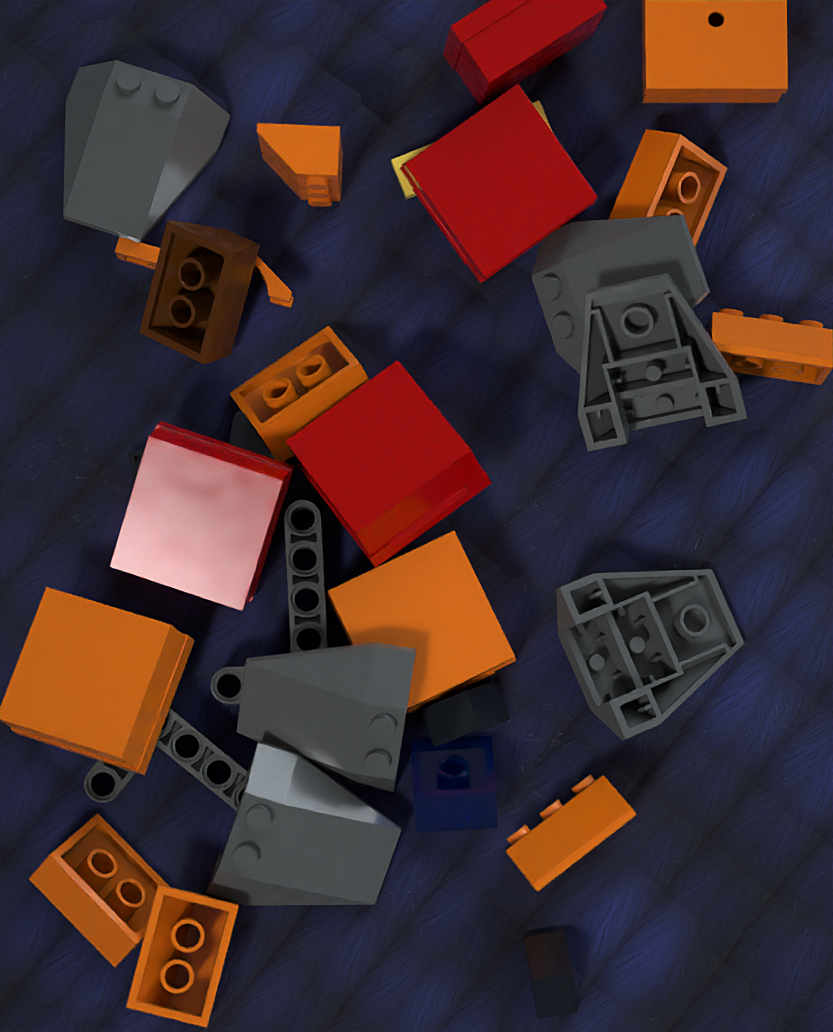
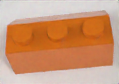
(305, 159)
(668, 180)
(773, 347)
(299, 389)
(568, 831)
(101, 888)
(182, 955)

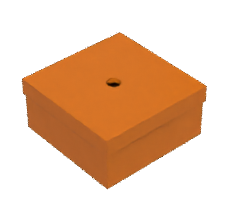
(714, 51)
(430, 605)
(95, 680)

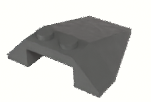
(134, 146)
(607, 254)
(649, 364)
(644, 641)
(333, 708)
(302, 838)

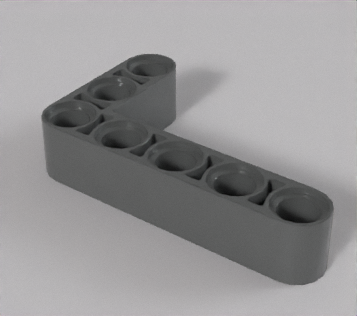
(297, 581)
(198, 765)

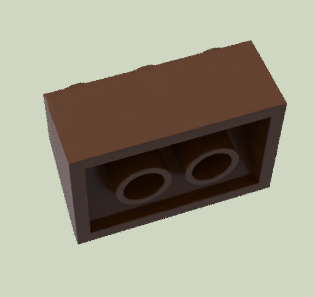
(199, 290)

